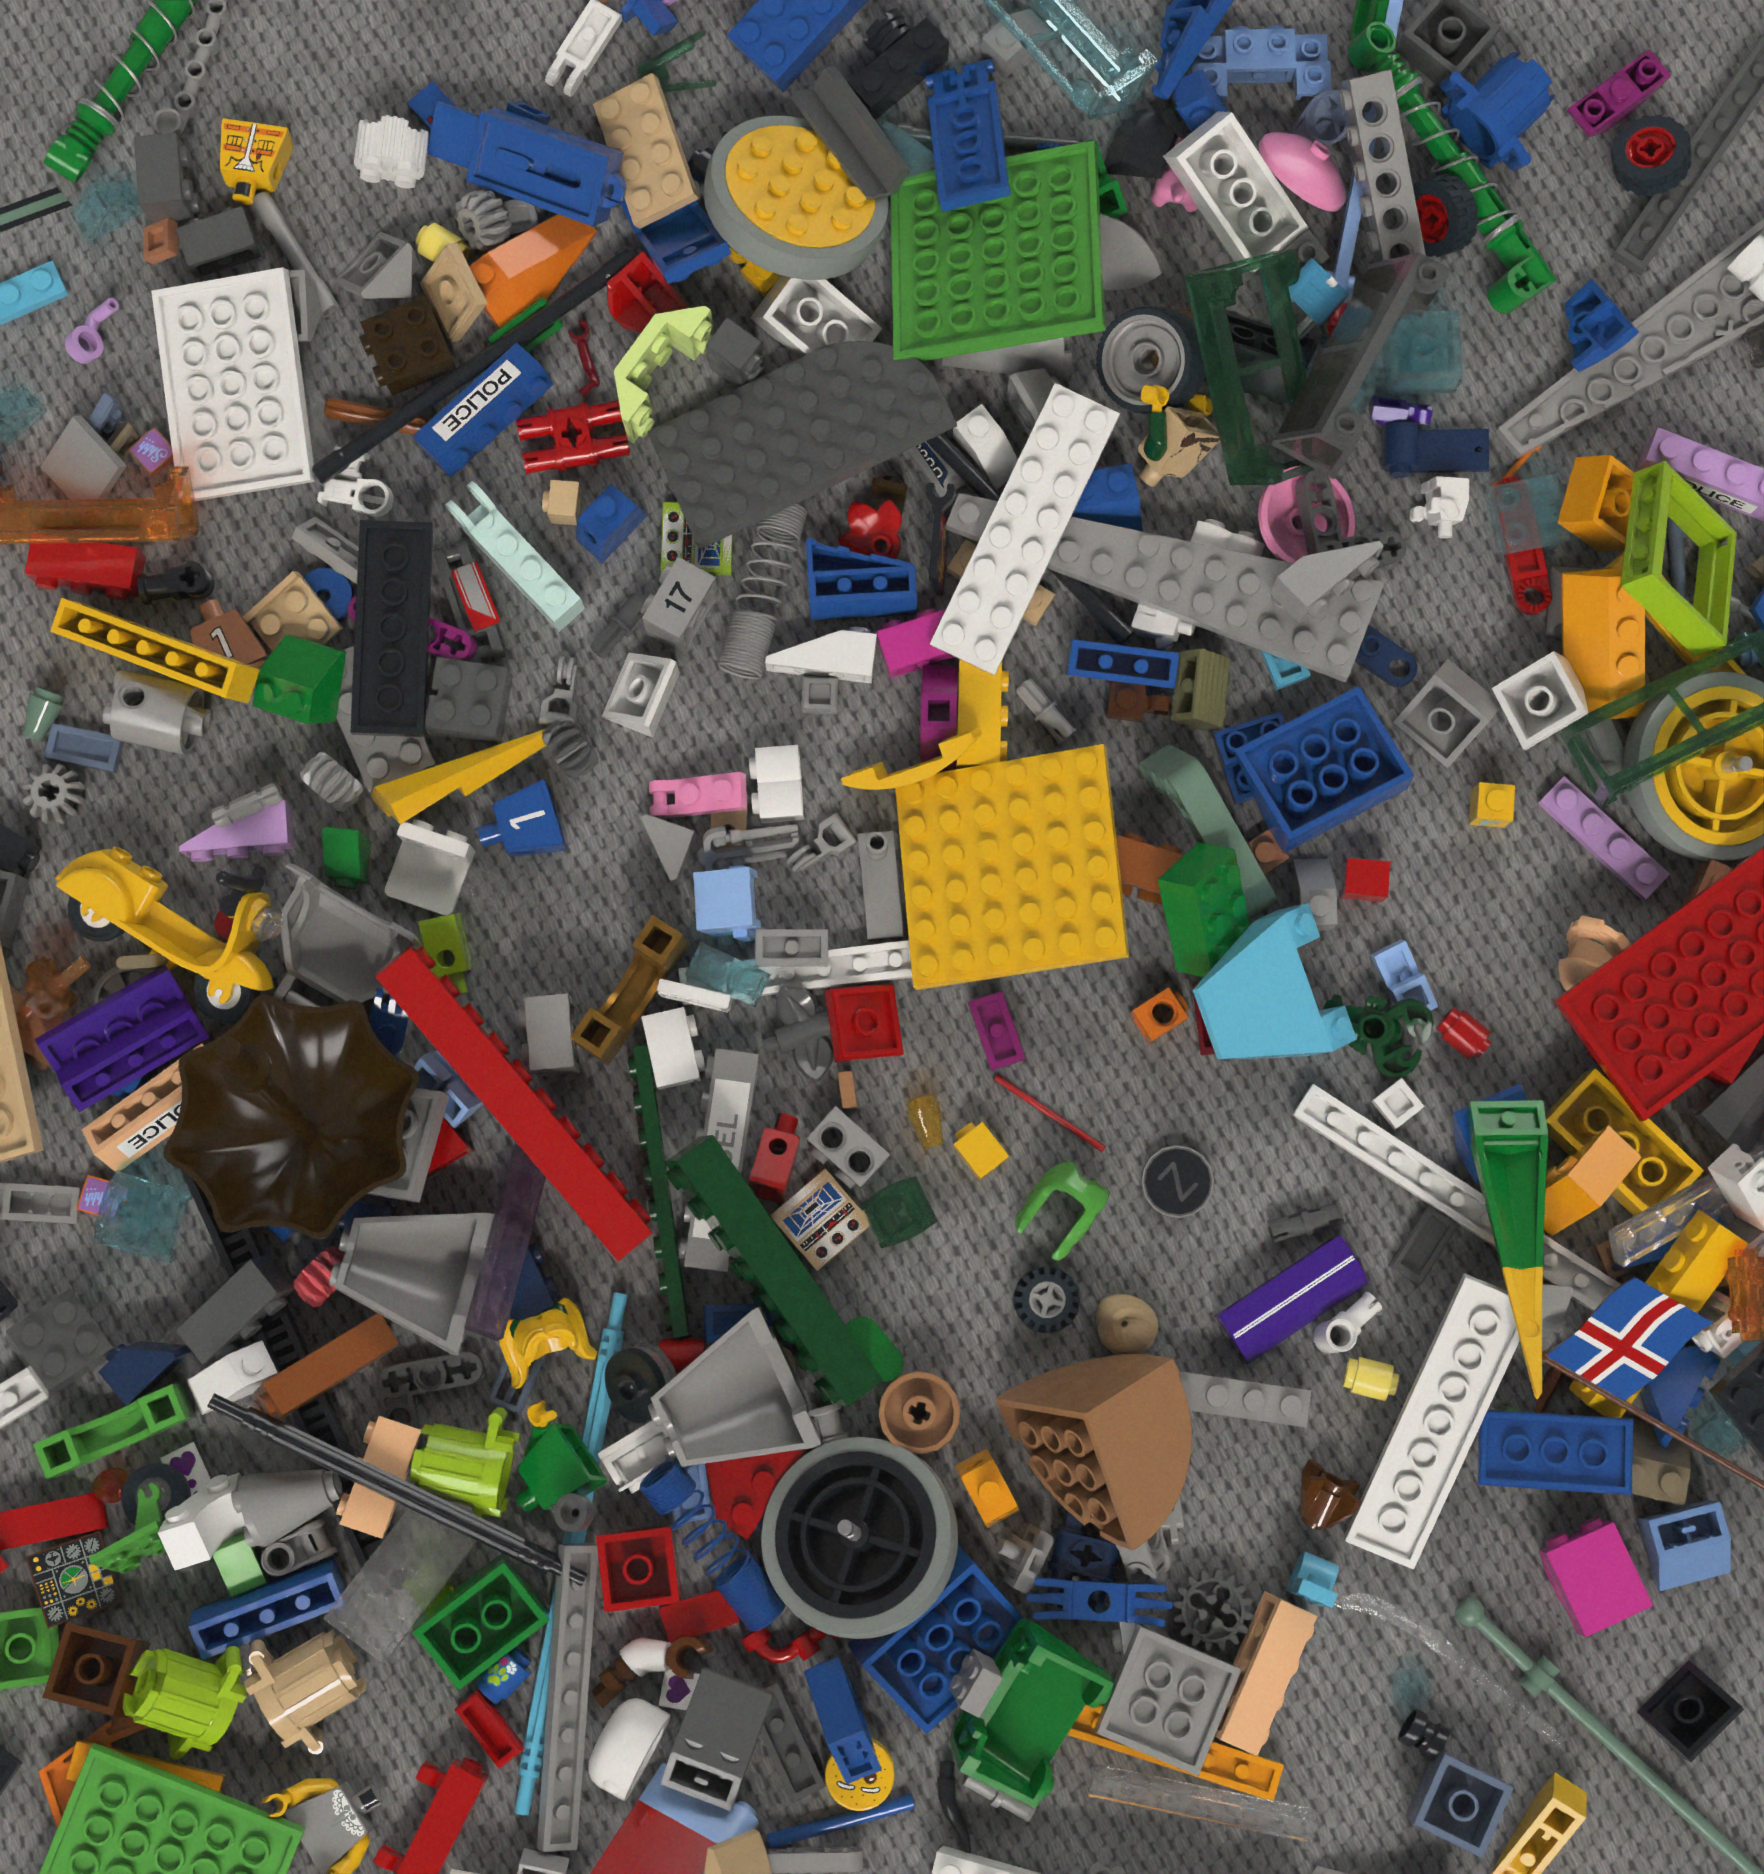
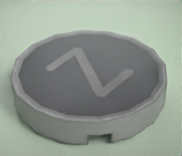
(1177, 1181)

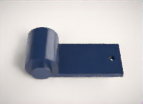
(1433, 451)

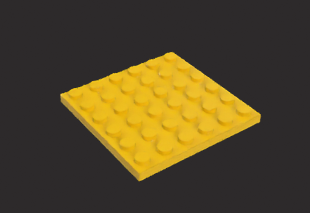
(1011, 868)

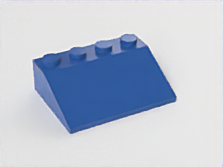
(1323, 769)
(924, 1657)

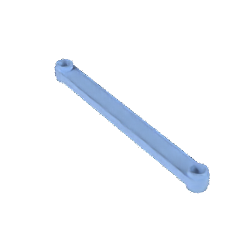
(1353, 211)

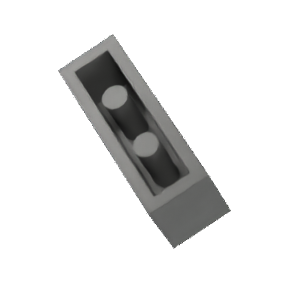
(236, 1310)

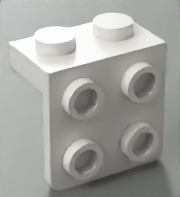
(429, 868)

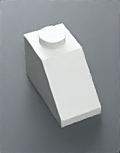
(986, 445)
(233, 1375)

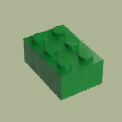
(1203, 907)
(481, 1621)

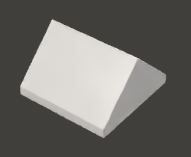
(642, 692)

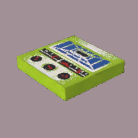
(679, 542)

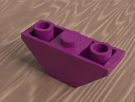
(1619, 95)
(938, 710)

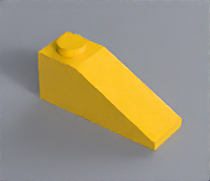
(1544, 1828)

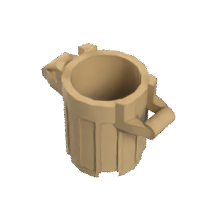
(303, 1686)

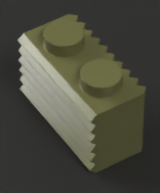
(1201, 689)

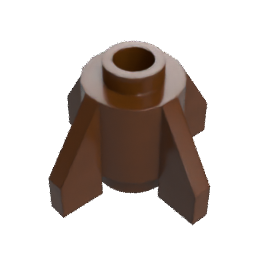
(1326, 1497)

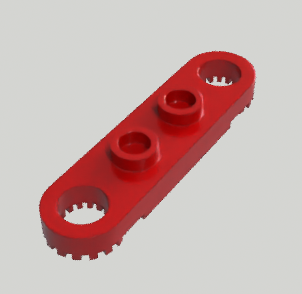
(1526, 571)

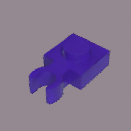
(1396, 410)

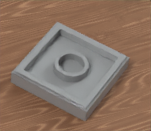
(83, 462)

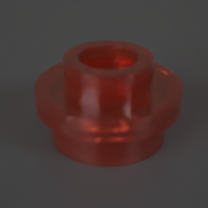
(110, 1484)

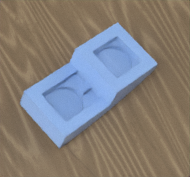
(1401, 974)

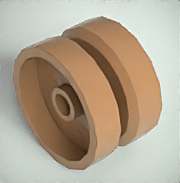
(923, 1434)

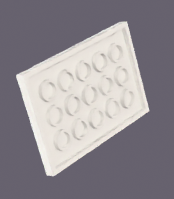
(234, 383)

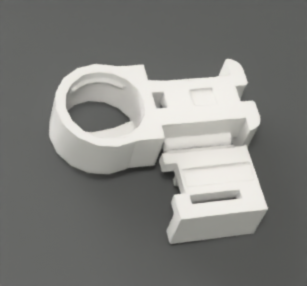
(341, 488)

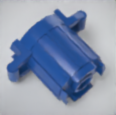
(1498, 109)

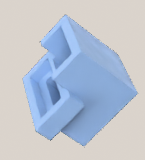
(726, 902)

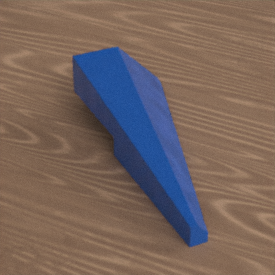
(1183, 35)

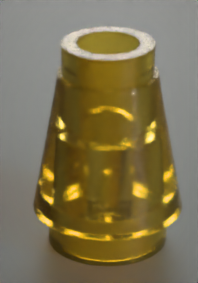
(926, 1120)

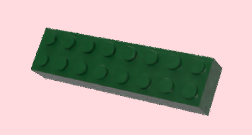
(773, 1271)

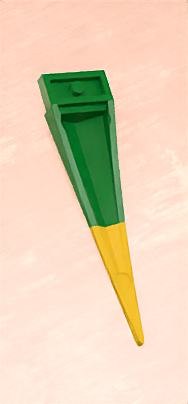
(1511, 1166)

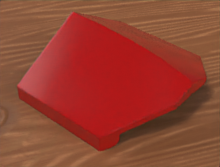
(640, 293)

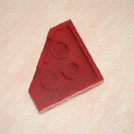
(744, 1487)

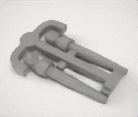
(750, 851)

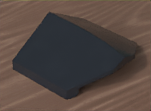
(1141, 146)

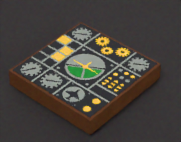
(68, 1581)

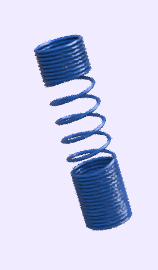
(740, 1583)

